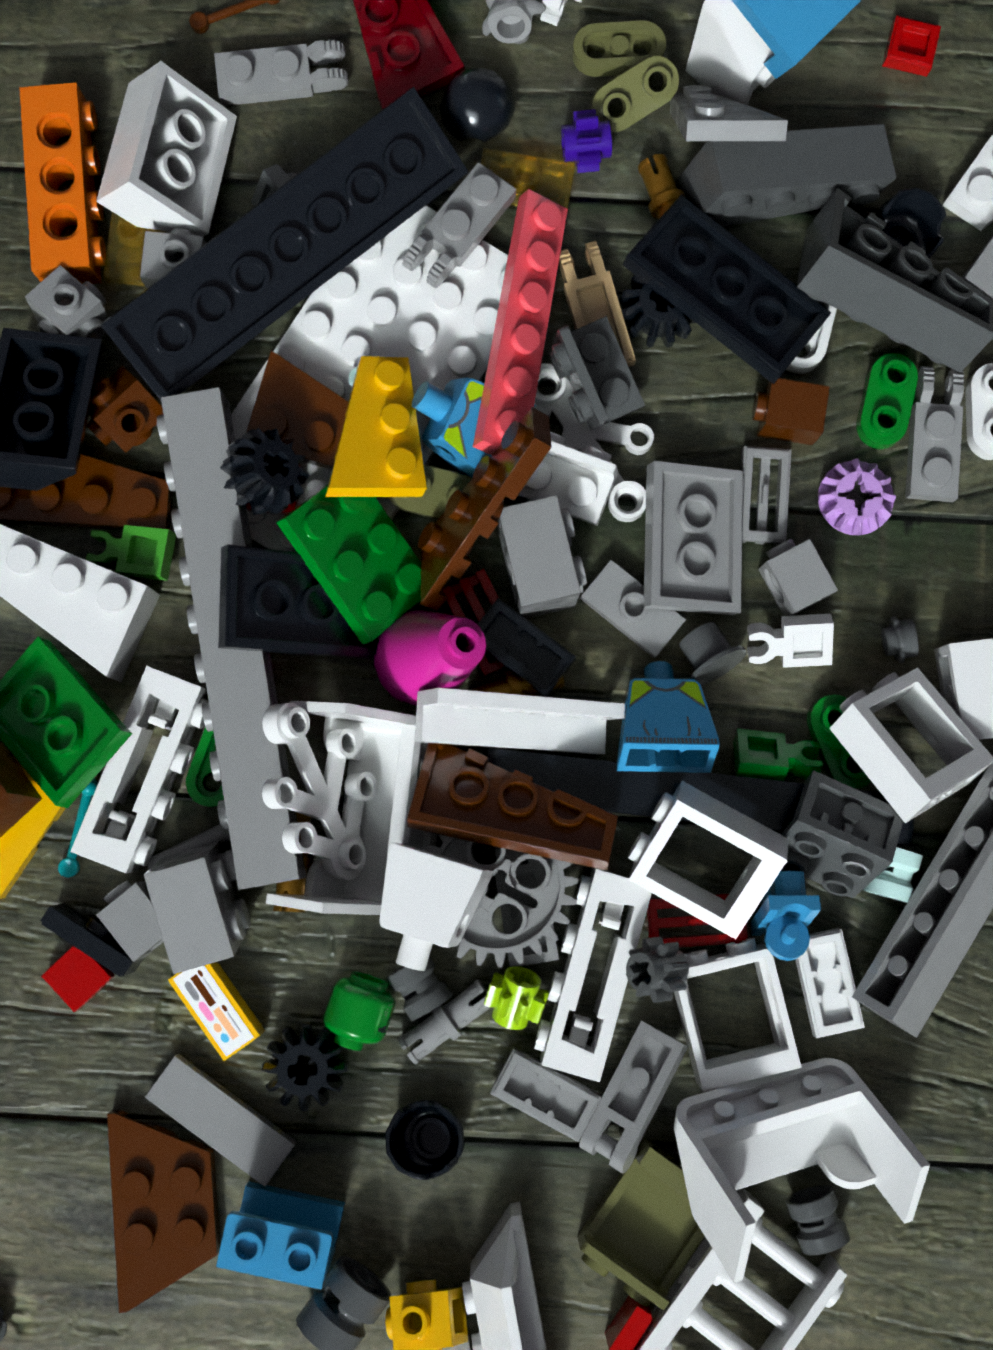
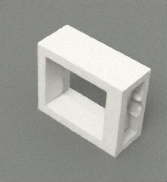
(886, 761)
(766, 845)
(750, 1063)

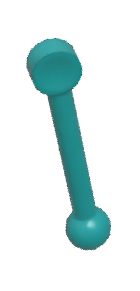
(70, 866)

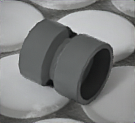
(349, 1301)

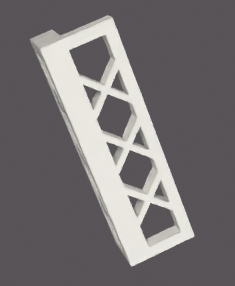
(513, 721)

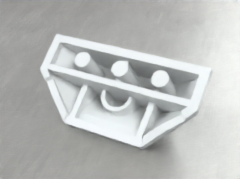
(504, 1289)

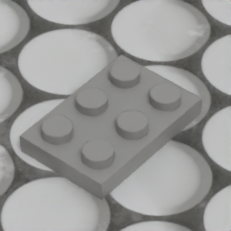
(693, 538)

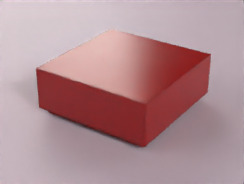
(911, 46)
(77, 978)
(628, 1325)

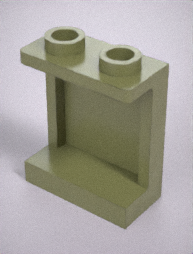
(643, 1227)

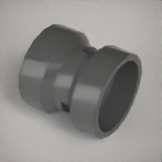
(419, 989)
(817, 1219)

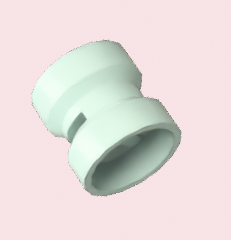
(897, 877)

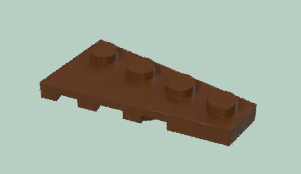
(480, 504)
(485, 804)

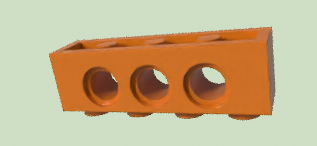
(47, 116)

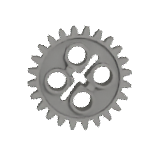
(536, 922)

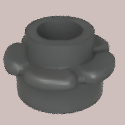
(900, 639)

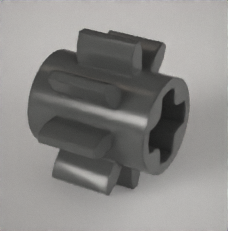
(657, 969)

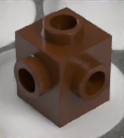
(122, 411)

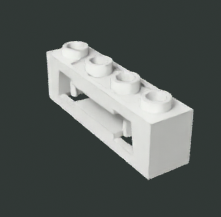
(155, 796)
(571, 1052)

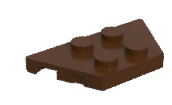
(160, 1207)

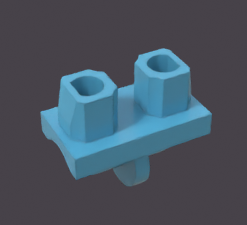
(786, 915)

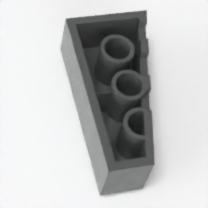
(781, 178)
(892, 286)

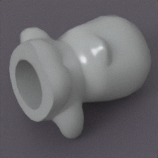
(511, 19)

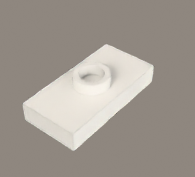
(829, 985)

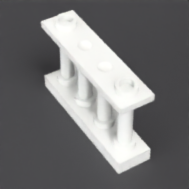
(704, 1268)

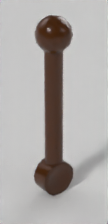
(200, 22)

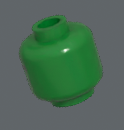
(359, 1010)

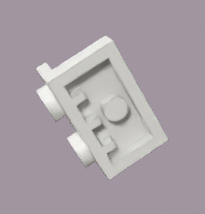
(576, 477)

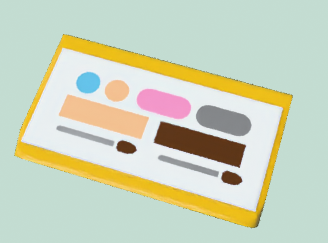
(217, 1008)

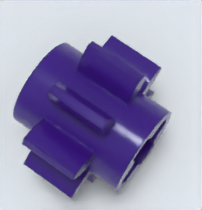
(586, 141)

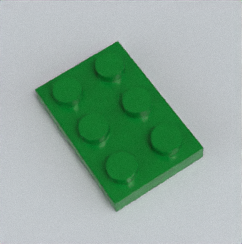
(356, 559)
(56, 723)

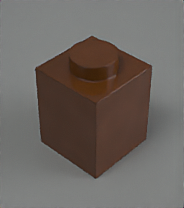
(791, 411)

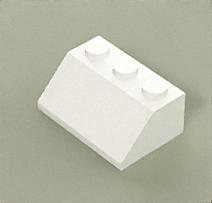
(167, 154)

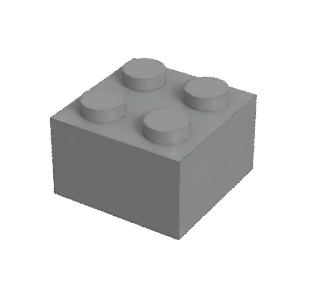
(539, 557)
(196, 907)

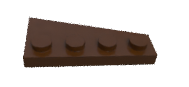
(93, 498)

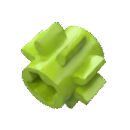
(516, 998)

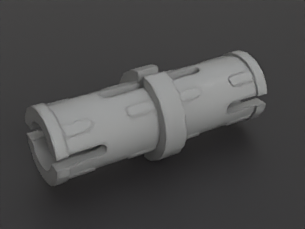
(444, 1022)

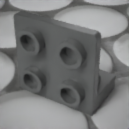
(596, 373)
(840, 836)

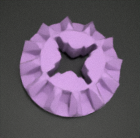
(841, 512)

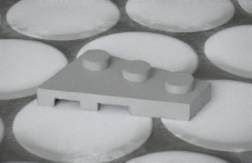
(719, 118)

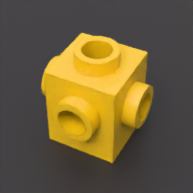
(426, 1317)

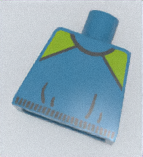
(452, 421)
(666, 725)

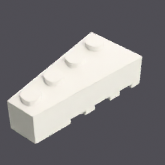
(76, 601)

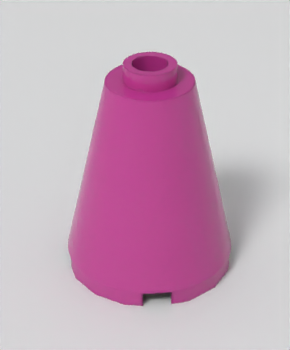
(427, 653)

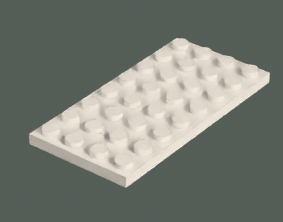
(387, 312)

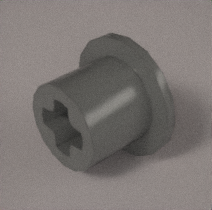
(710, 653)

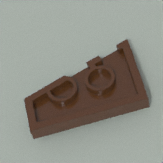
(299, 410)

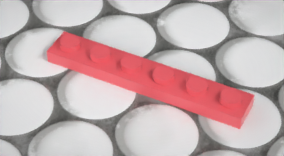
(521, 318)

